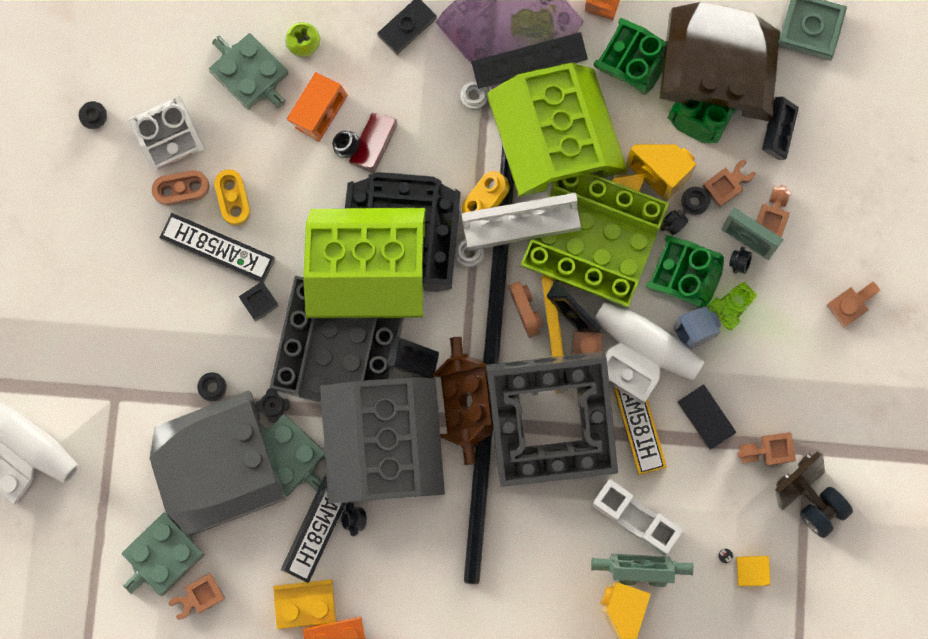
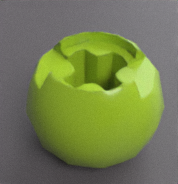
(298, 31)

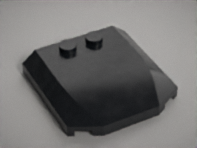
(441, 216)

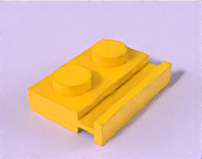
(304, 604)

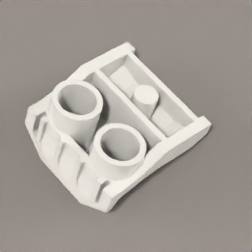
(166, 133)

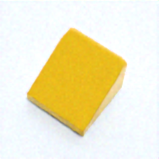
(753, 571)

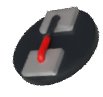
(725, 555)

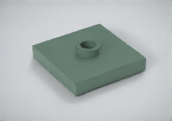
(812, 27)
(751, 234)

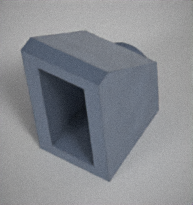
(697, 327)

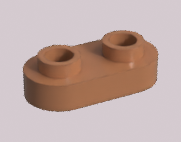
(181, 188)
(531, 320)

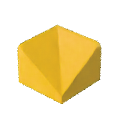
(631, 181)

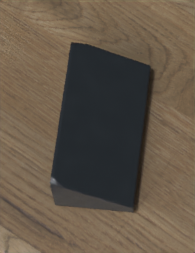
(571, 309)
(706, 417)

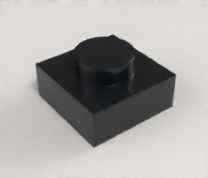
(258, 301)

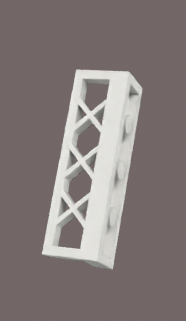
(521, 221)

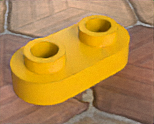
(486, 197)
(232, 198)

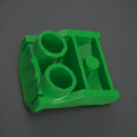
(633, 56)
(701, 120)
(687, 272)

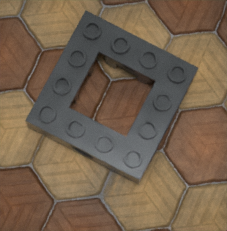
(558, 461)

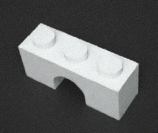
(636, 518)

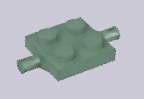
(248, 71)
(292, 454)
(161, 556)
(643, 568)

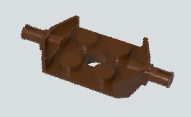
(459, 378)

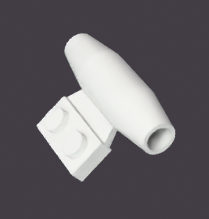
(642, 351)
(28, 448)

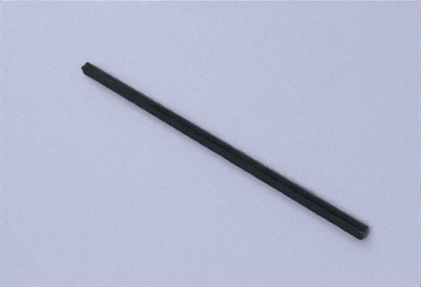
(491, 356)

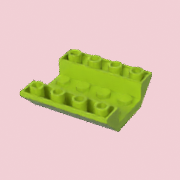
(555, 127)
(612, 242)
(364, 263)

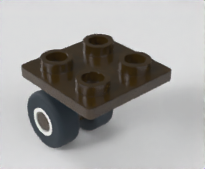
(825, 507)

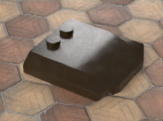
(720, 59)

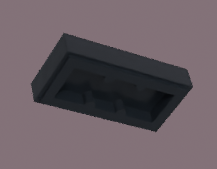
(407, 25)
(780, 128)
(412, 358)

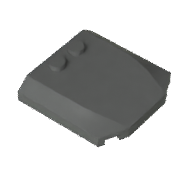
(214, 465)

